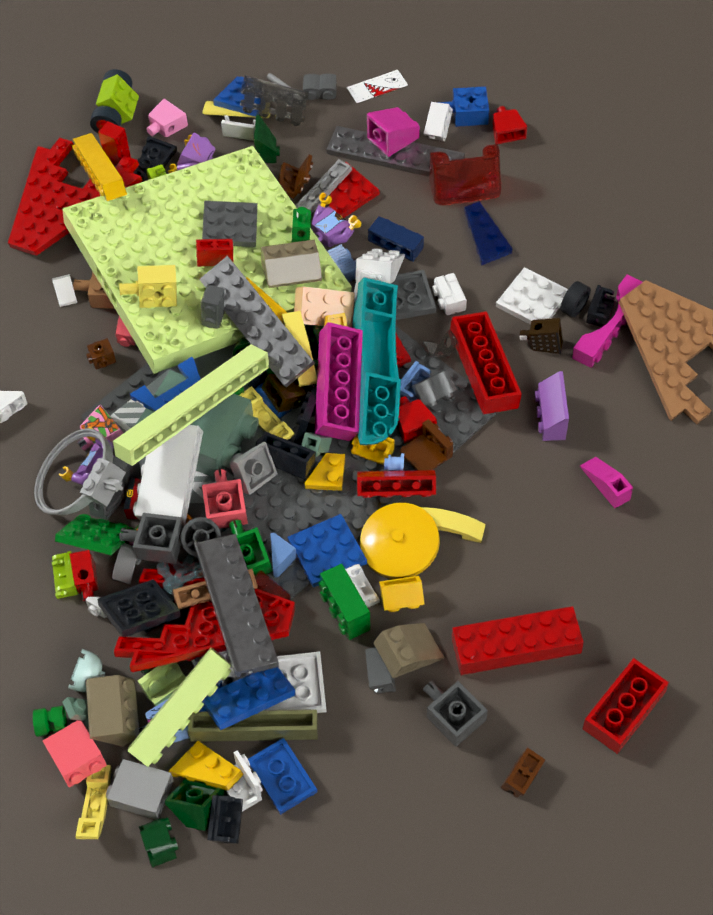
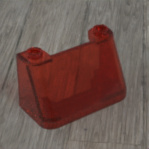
(465, 178)

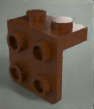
(293, 178)
(429, 448)

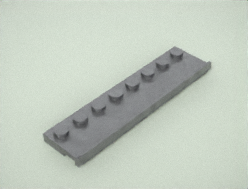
(236, 605)

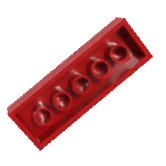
(485, 363)
(517, 640)

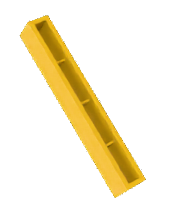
(99, 167)

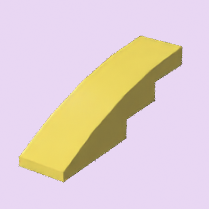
(294, 323)

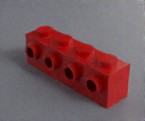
(396, 483)

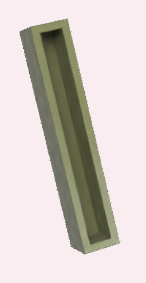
(258, 727)

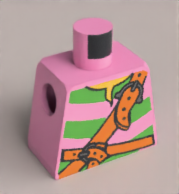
(101, 422)

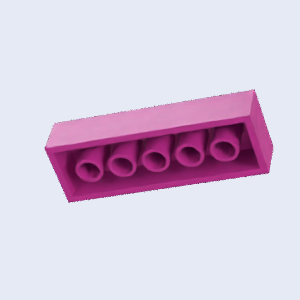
(338, 382)

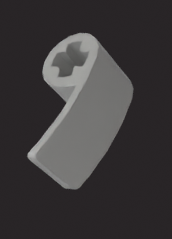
(125, 564)

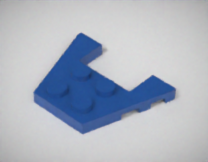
(144, 396)

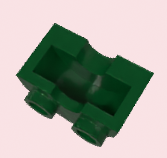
(158, 841)

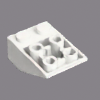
(381, 263)

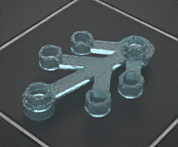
(173, 582)

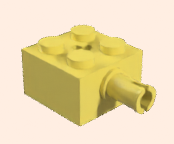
(154, 286)

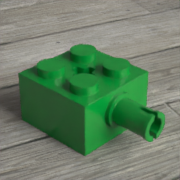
(252, 548)

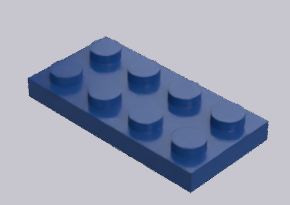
(248, 697)

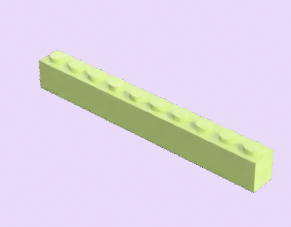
(190, 405)

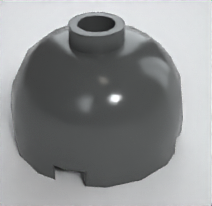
(198, 530)

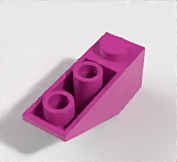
(608, 481)

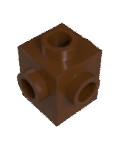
(100, 354)

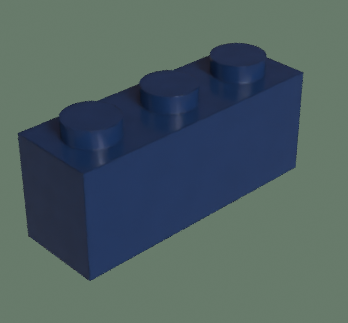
(396, 237)

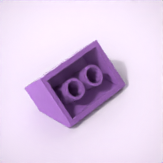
(552, 408)

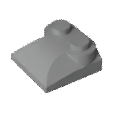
(253, 468)

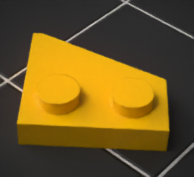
(328, 473)

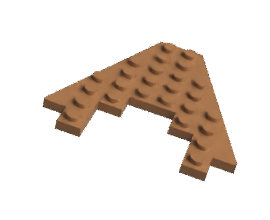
(668, 335)

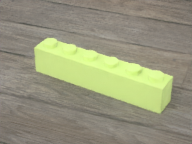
(179, 707)

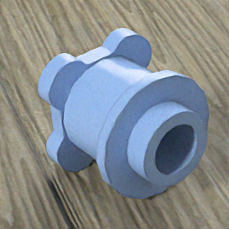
(394, 463)

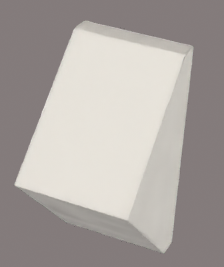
(64, 290)

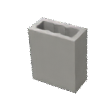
(139, 789)

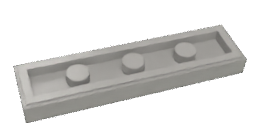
(326, 184)

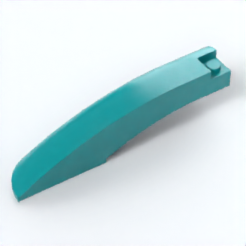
(379, 371)

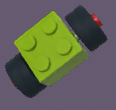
(115, 100)

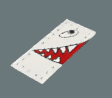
(377, 86)

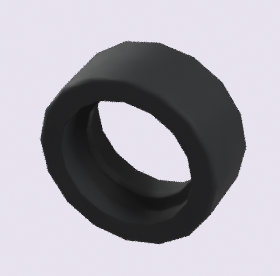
(575, 299)

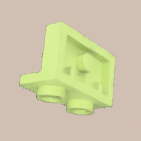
(161, 682)

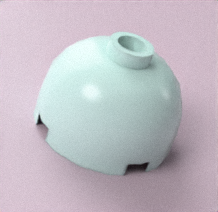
(87, 667)

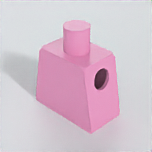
(166, 119)

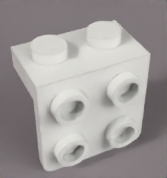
(248, 786)

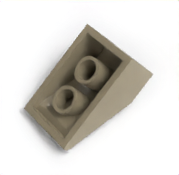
(407, 648)

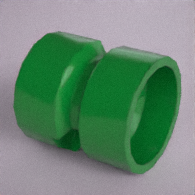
(49, 721)

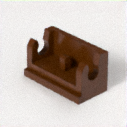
(523, 772)

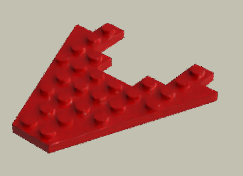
(40, 211)
(199, 632)

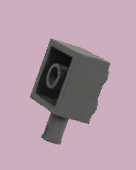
(156, 538)
(454, 711)

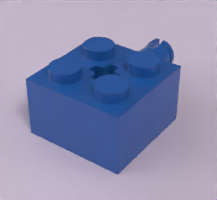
(470, 106)

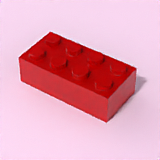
(625, 705)

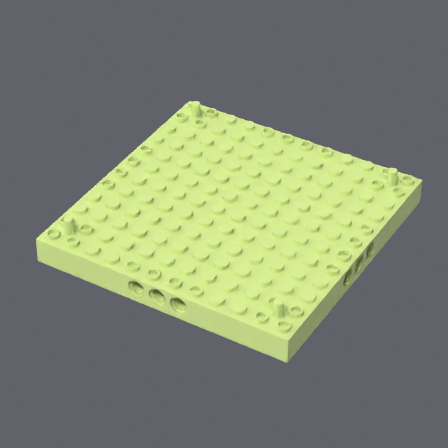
(160, 227)

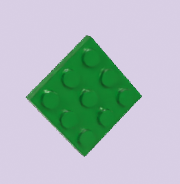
(92, 534)

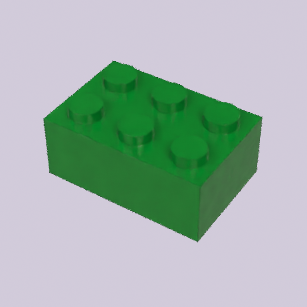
(344, 602)

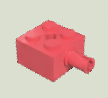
(224, 501)

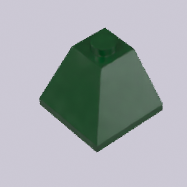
(265, 142)
(192, 803)

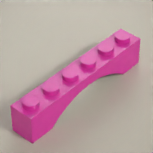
(591, 346)

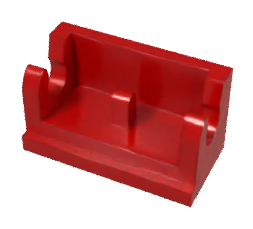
(212, 251)

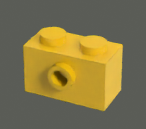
(401, 593)

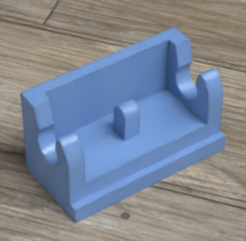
(414, 375)

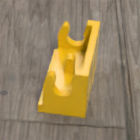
(375, 452)

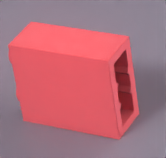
(74, 753)

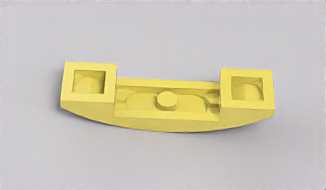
(267, 419)
(457, 523)
(95, 805)

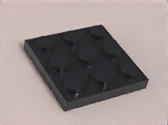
(138, 608)

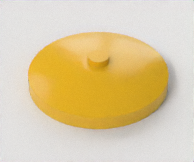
(400, 540)

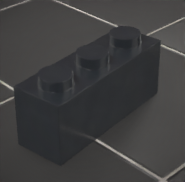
(289, 455)

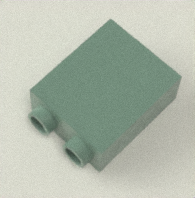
(222, 427)

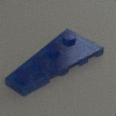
(487, 237)

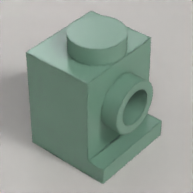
(316, 442)

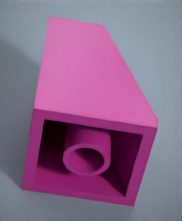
(391, 130)

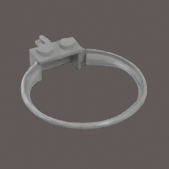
(98, 487)

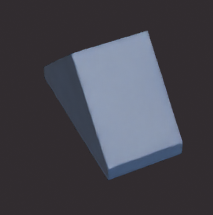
(282, 554)

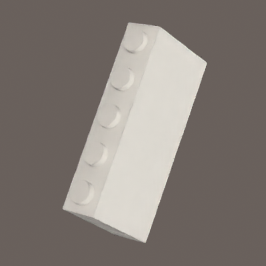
(169, 475)

